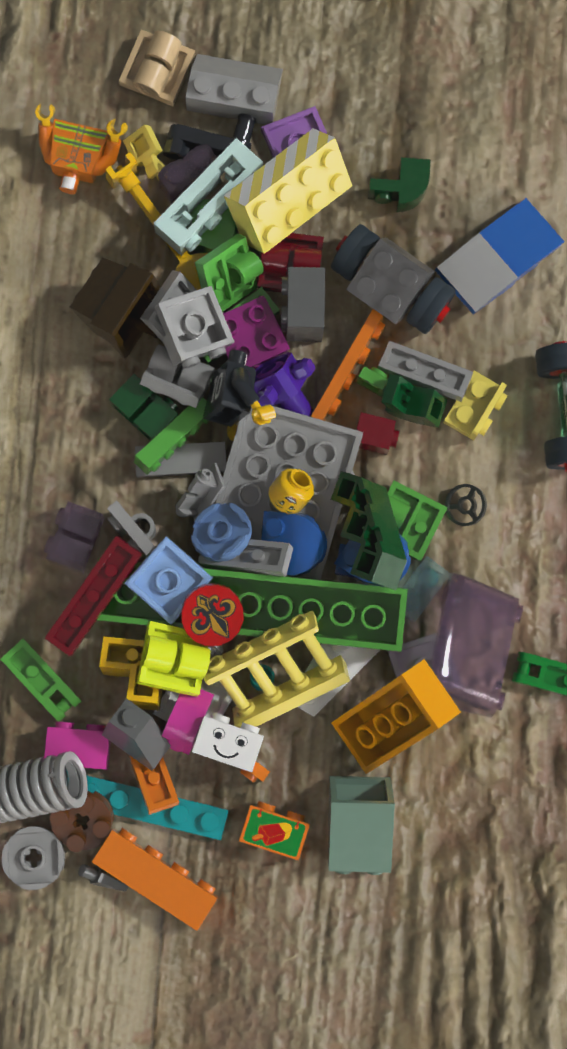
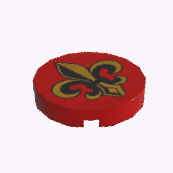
(212, 614)

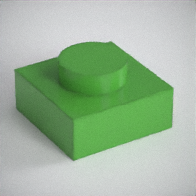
(373, 380)

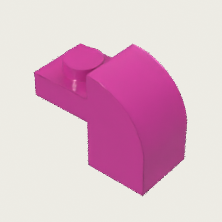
(186, 720)

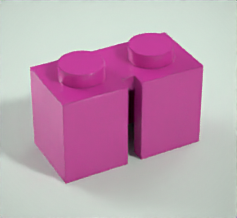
(87, 744)

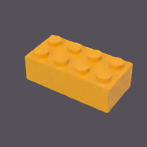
(396, 717)

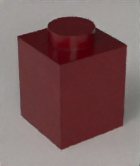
(377, 433)

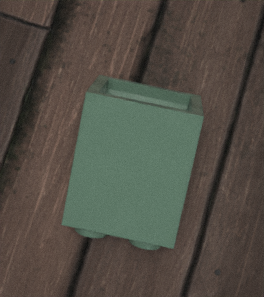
(360, 824)

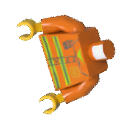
(77, 149)

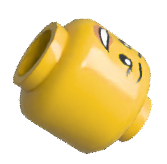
(291, 491)

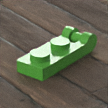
(40, 679)

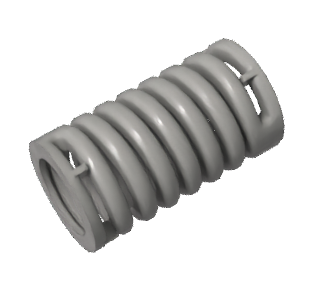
(42, 786)

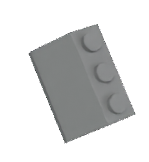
(232, 88)

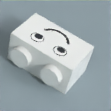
(228, 743)

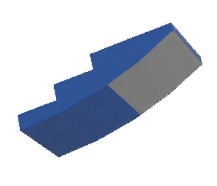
(499, 256)

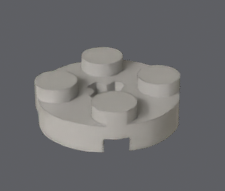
(20, 870)

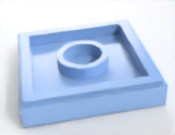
(167, 579)

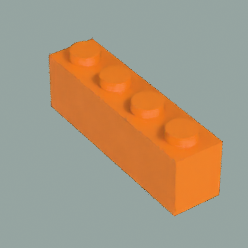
(155, 879)

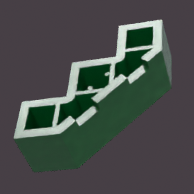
(374, 527)

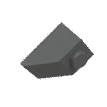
(137, 734)

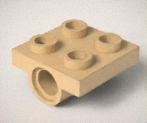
(157, 66)

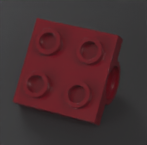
(292, 251)

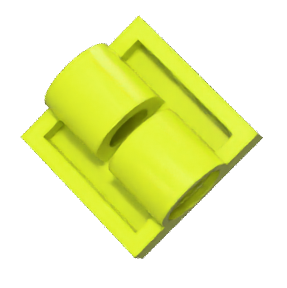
(172, 660)

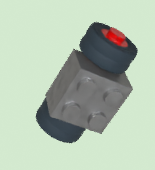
(391, 279)

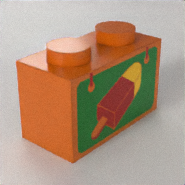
(275, 831)

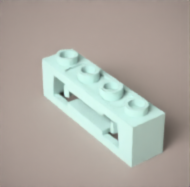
(173, 230)

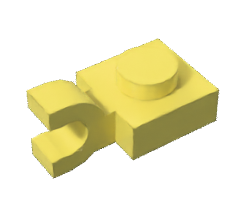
(145, 149)

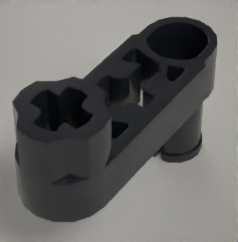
(184, 138)

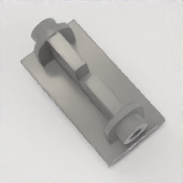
(202, 492)

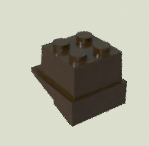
(115, 302)

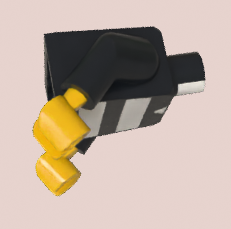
(234, 395)

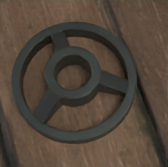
(459, 505)

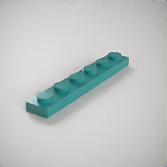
(186, 817)

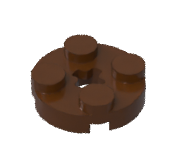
(89, 836)

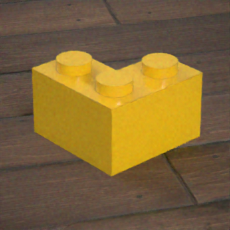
(122, 659)

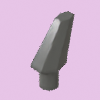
(101, 878)

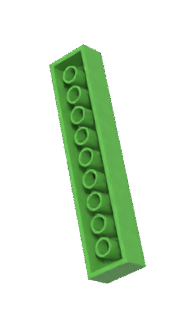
(344, 610)

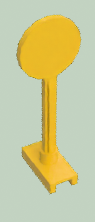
(131, 184)

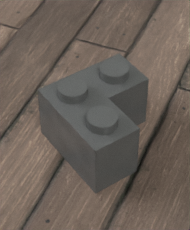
(305, 306)

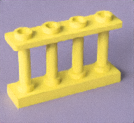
(288, 695)

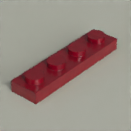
(93, 596)

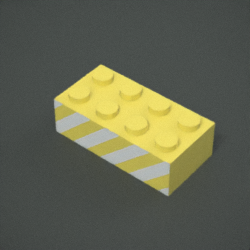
(288, 190)

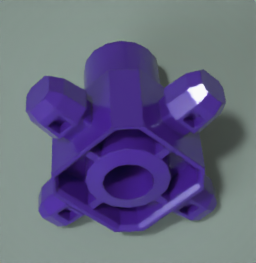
(280, 383)

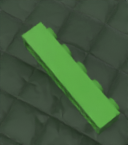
(170, 438)

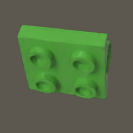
(230, 271)
(415, 517)

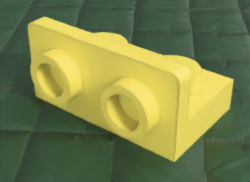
(472, 414)

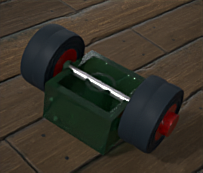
(553, 365)

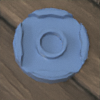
(221, 532)

